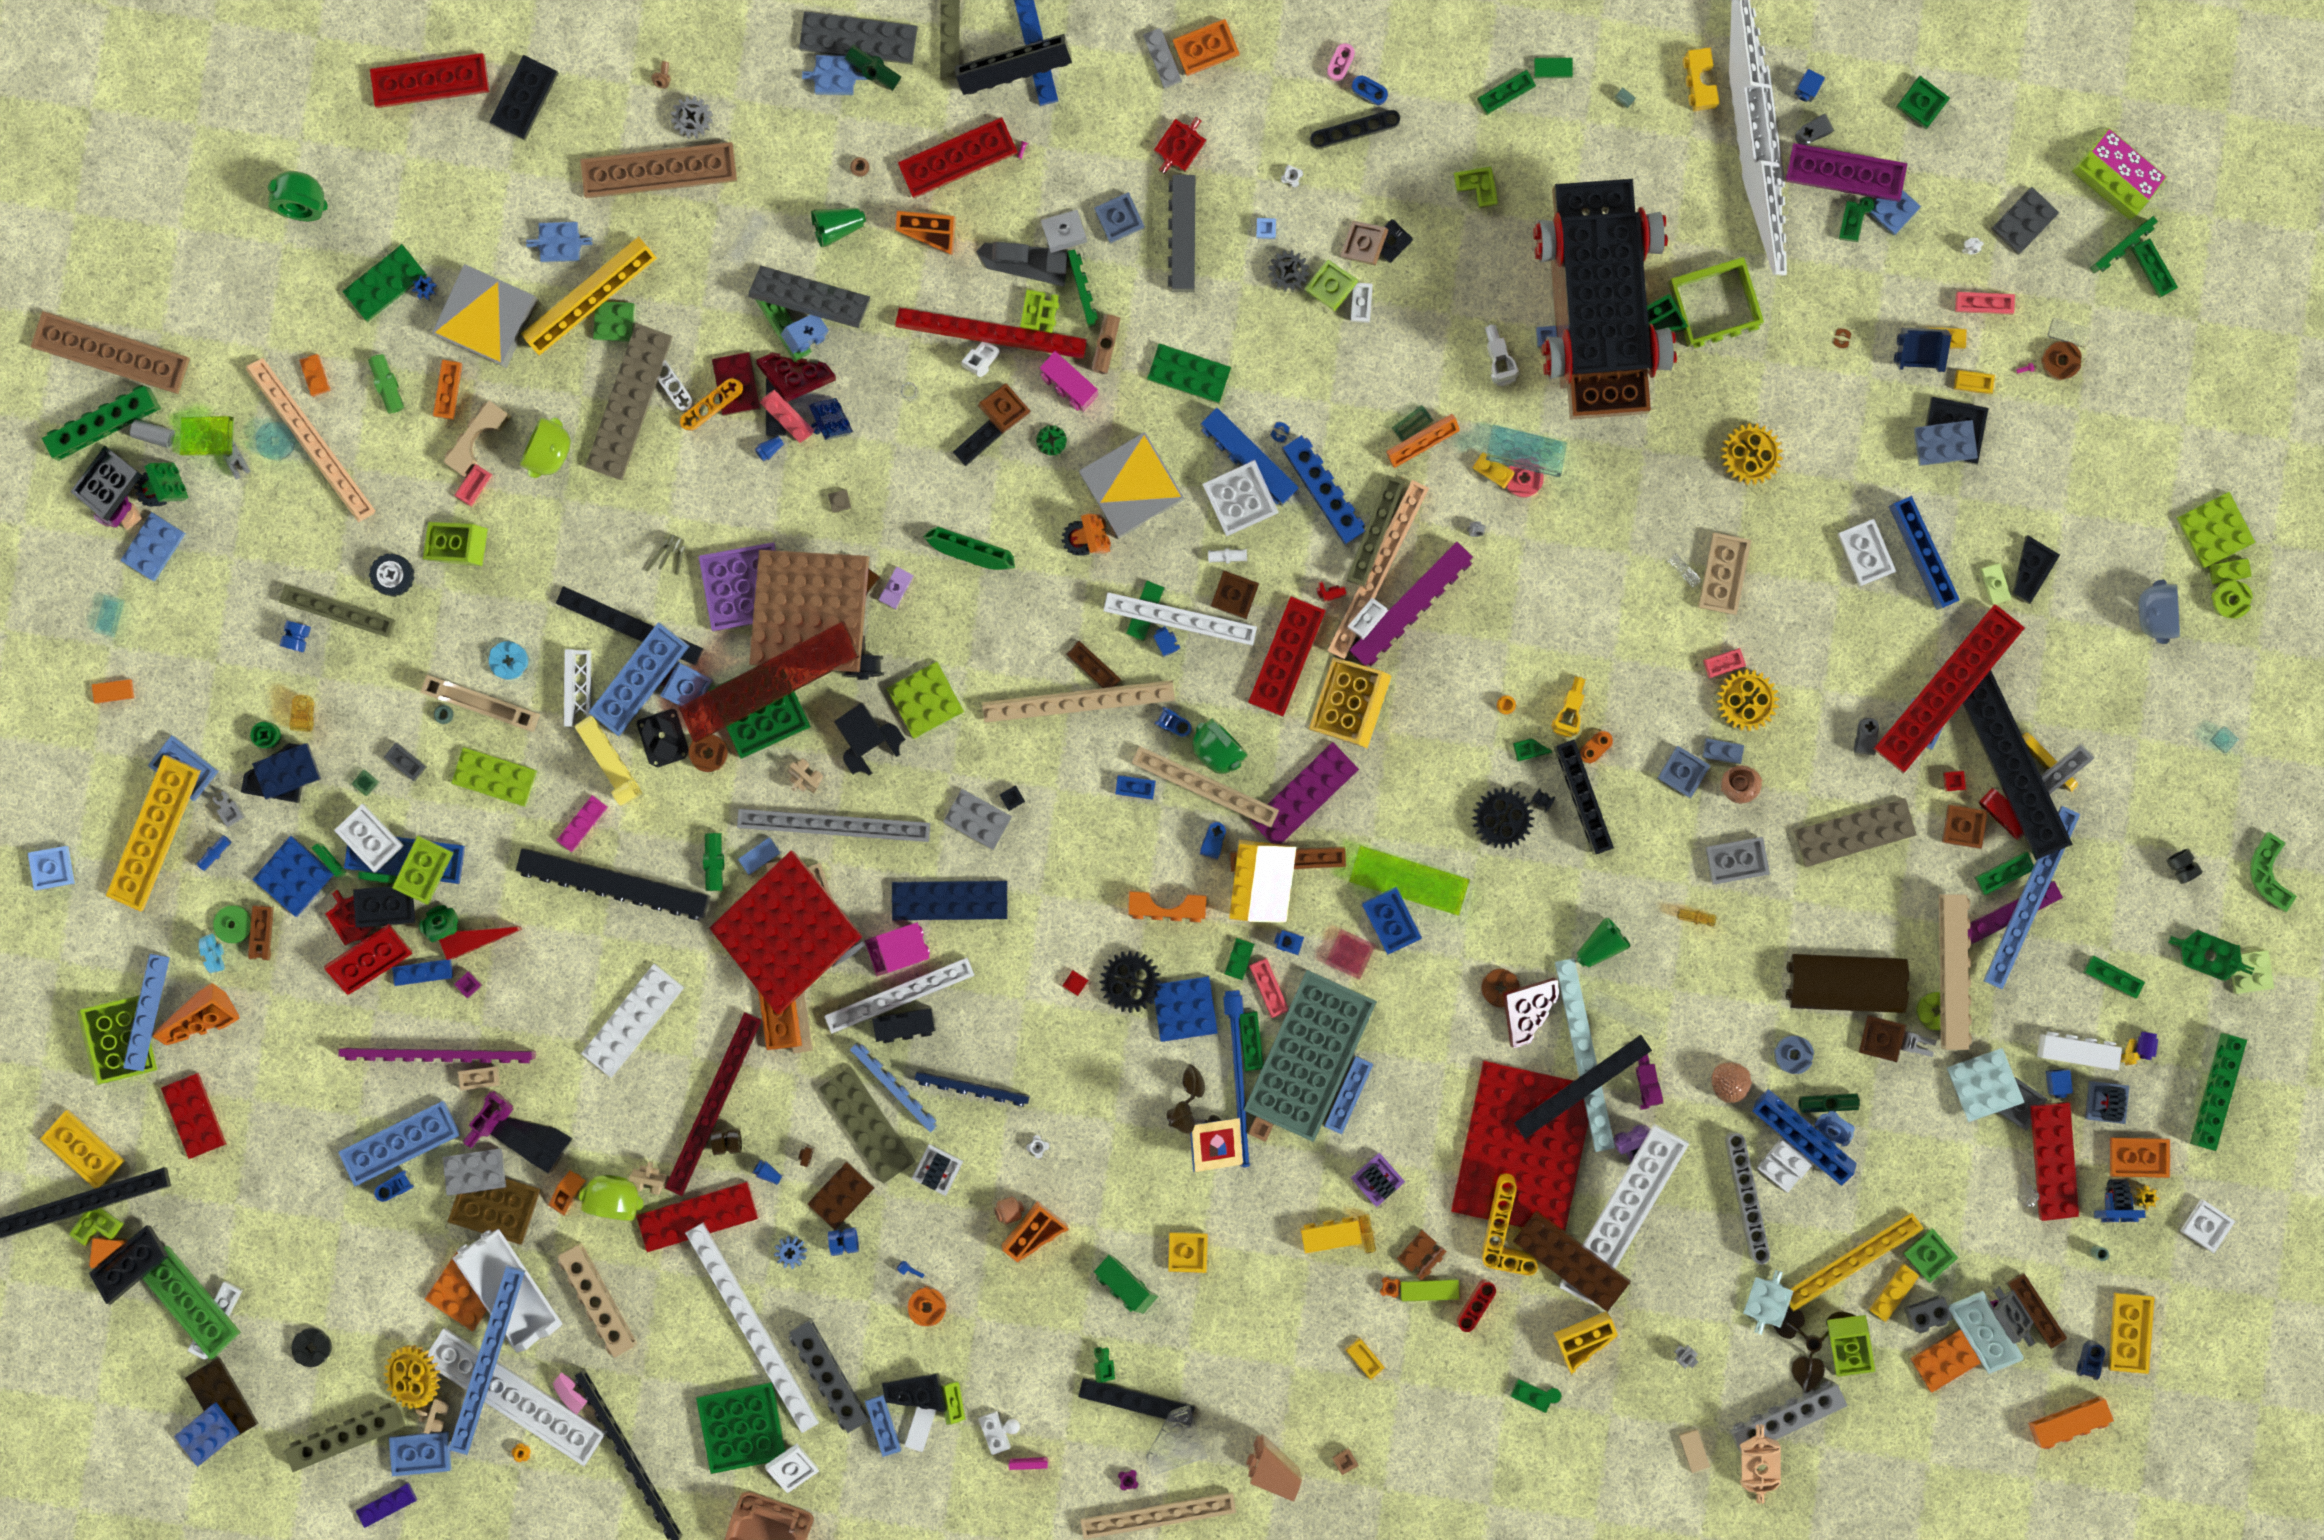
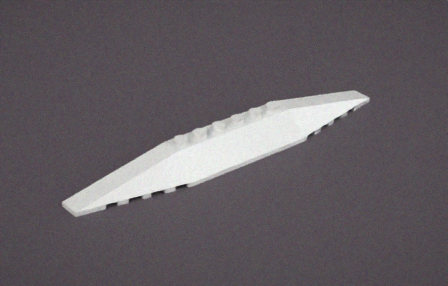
(1757, 132)

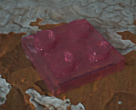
(1350, 954)

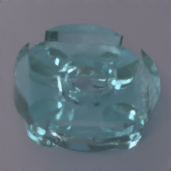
(286, 442)

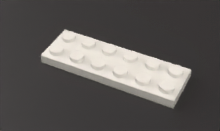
(632, 1020)

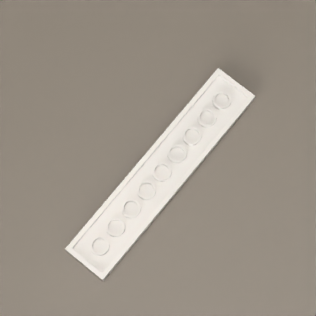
(1633, 1198)
(519, 1400)

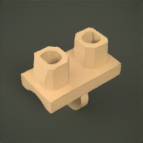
(802, 779)
(649, 1176)
(433, 1424)

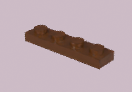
(2037, 1310)

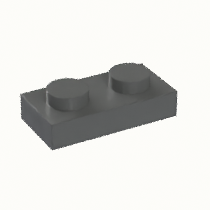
(405, 761)

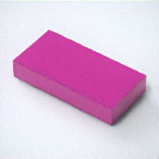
(1028, 1463)

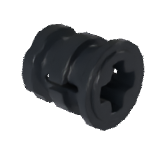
(1542, 800)

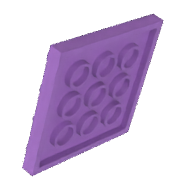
(731, 585)

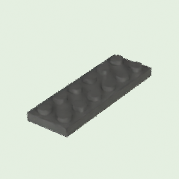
(877, 38)
(809, 296)

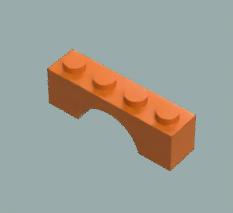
(1142, 905)

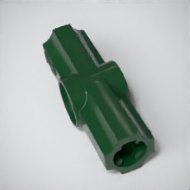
(878, 72)
(1841, 1102)

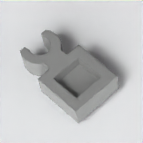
(229, 811)

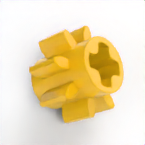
(2140, 1196)

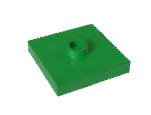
(1923, 102)

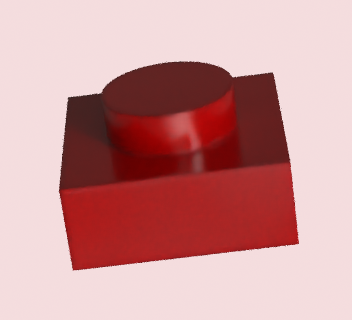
(1954, 781)
(1075, 982)

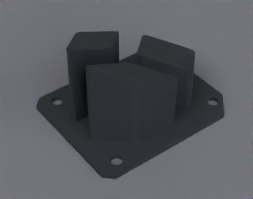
(666, 749)

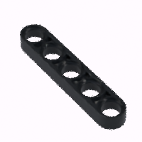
(1347, 136)

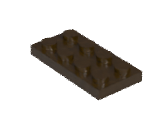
(215, 1384)

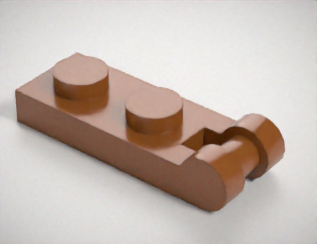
(261, 932)

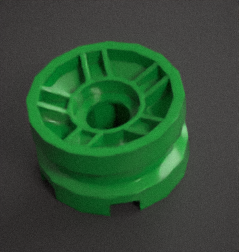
(273, 733)

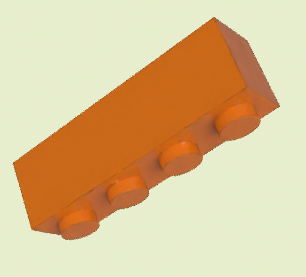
(2071, 1422)

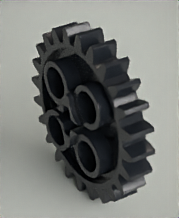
(1518, 827)
(1126, 998)

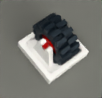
(937, 1169)

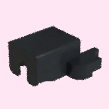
(863, 735)

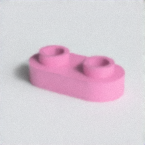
(1340, 63)

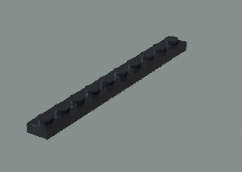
(84, 1202)
(623, 1449)

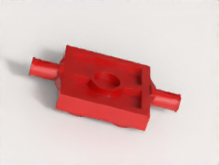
(1180, 145)
(343, 920)

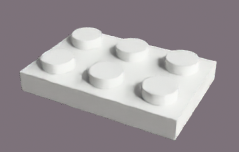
(1866, 552)
(368, 838)

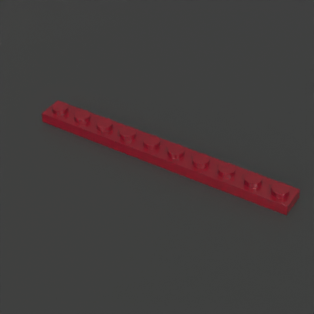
(713, 1104)

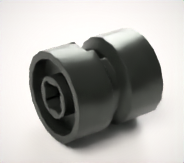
(2184, 859)

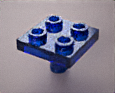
(830, 419)

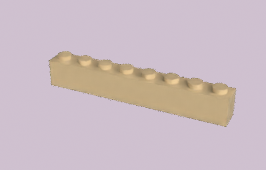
(1954, 971)

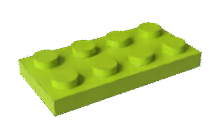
(494, 777)

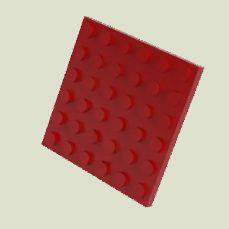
(785, 932)

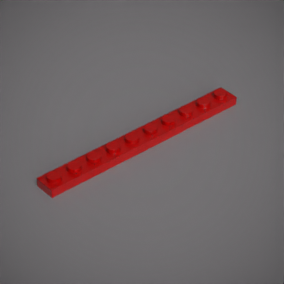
(990, 333)

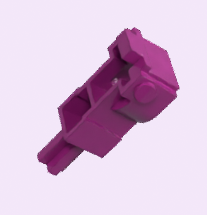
(1648, 1083)
(483, 1123)

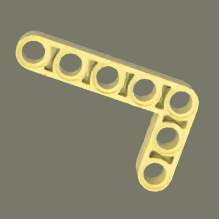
(624, 784)

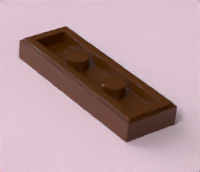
(1093, 666)

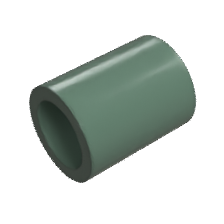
(1625, 97)
(2094, 1253)

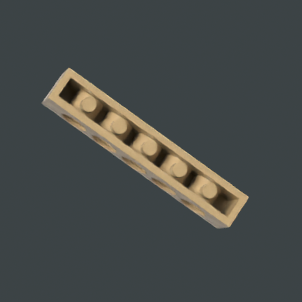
(607, 1305)

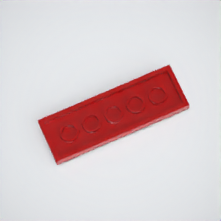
(429, 80)
(957, 157)
(1286, 656)
(2054, 1161)
(715, 1209)

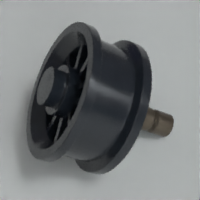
(869, 666)

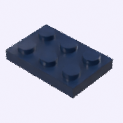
(286, 771)

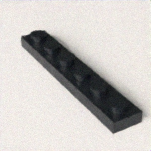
(1129, 1399)

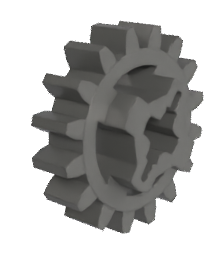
(1281, 266)

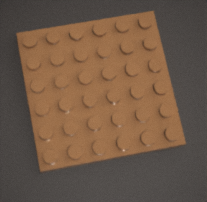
(805, 596)

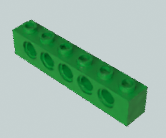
(55, 438)
(2218, 1091)

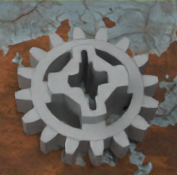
(685, 122)

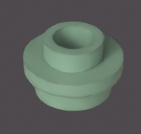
(437, 714)

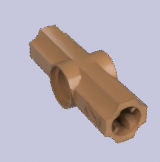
(1108, 332)

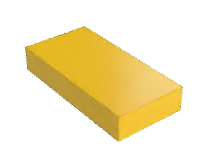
(1974, 382)
(1365, 1358)

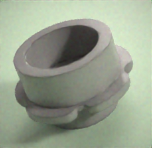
(1476, 529)

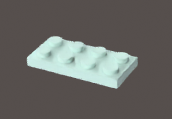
(1985, 1332)

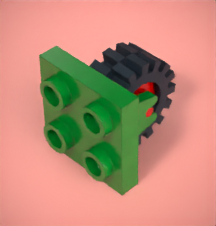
(160, 485)

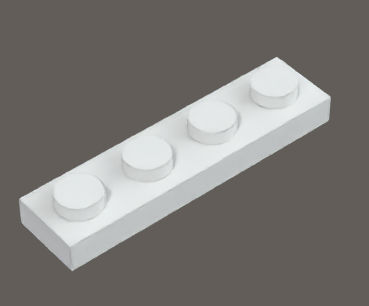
(226, 1299)

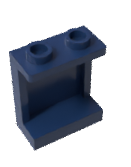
(1923, 348)

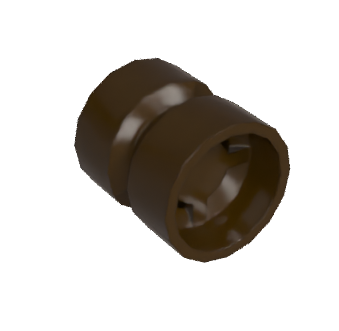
(719, 1141)

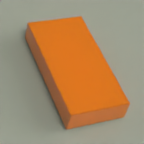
(112, 691)

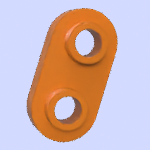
(1596, 747)

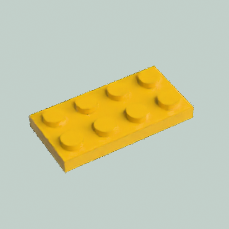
(82, 1149)
(2131, 1333)

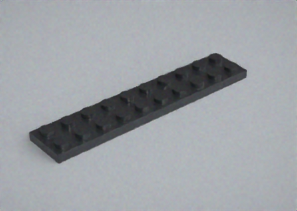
(2015, 769)

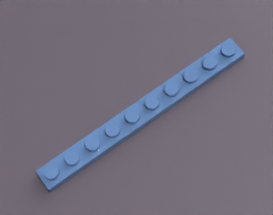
(2027, 909)
(487, 1360)

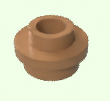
(853, 166)

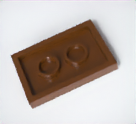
(841, 1195)

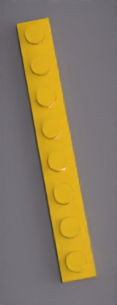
(1854, 1260)

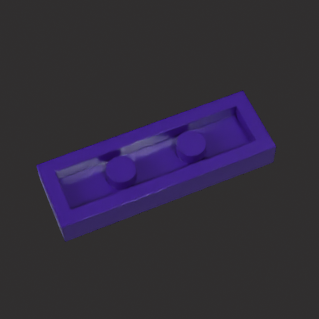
(386, 1505)

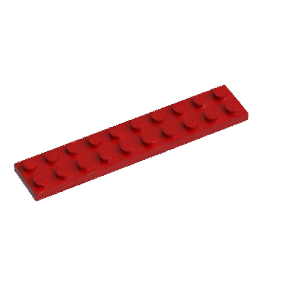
(1949, 688)

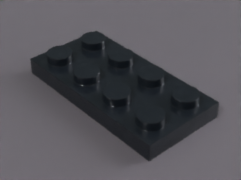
(524, 97)
(128, 1264)

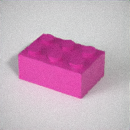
(1068, 382)

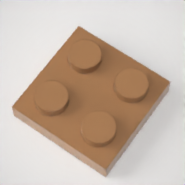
(1364, 243)

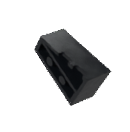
(904, 1025)

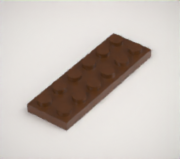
(1572, 1261)

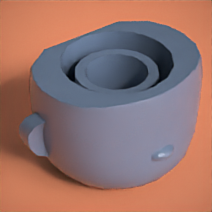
(2160, 611)

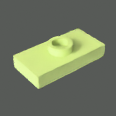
(1995, 584)

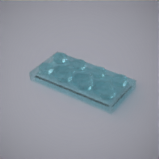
(1526, 451)

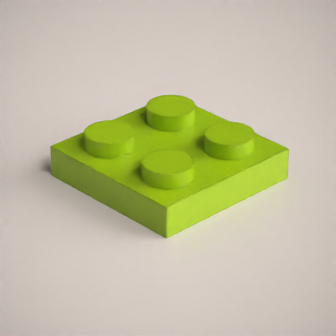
(1331, 285)

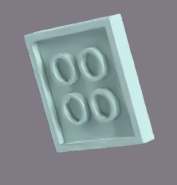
(1985, 1085)

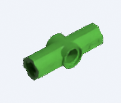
(386, 383)

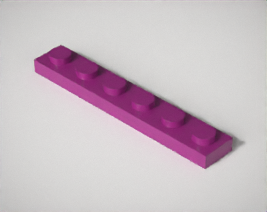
(2000, 917)

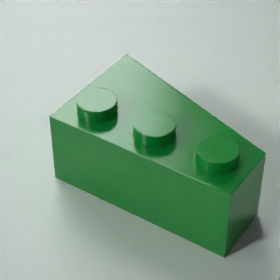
(1124, 1285)

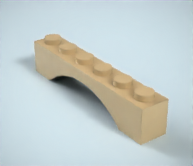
(480, 703)

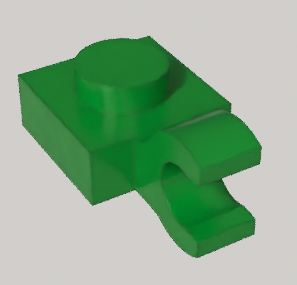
(1104, 1367)

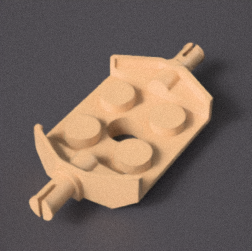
(1756, 1452)

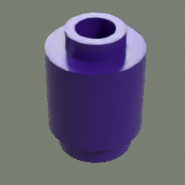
(2147, 1045)

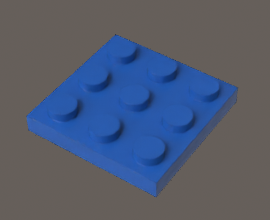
(293, 876)
(1185, 1009)

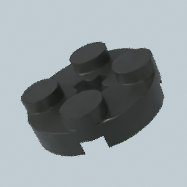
(303, 1355)

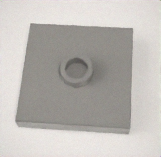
(1064, 231)

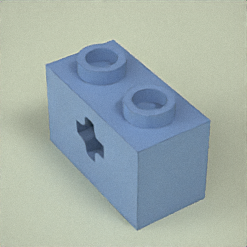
(804, 333)

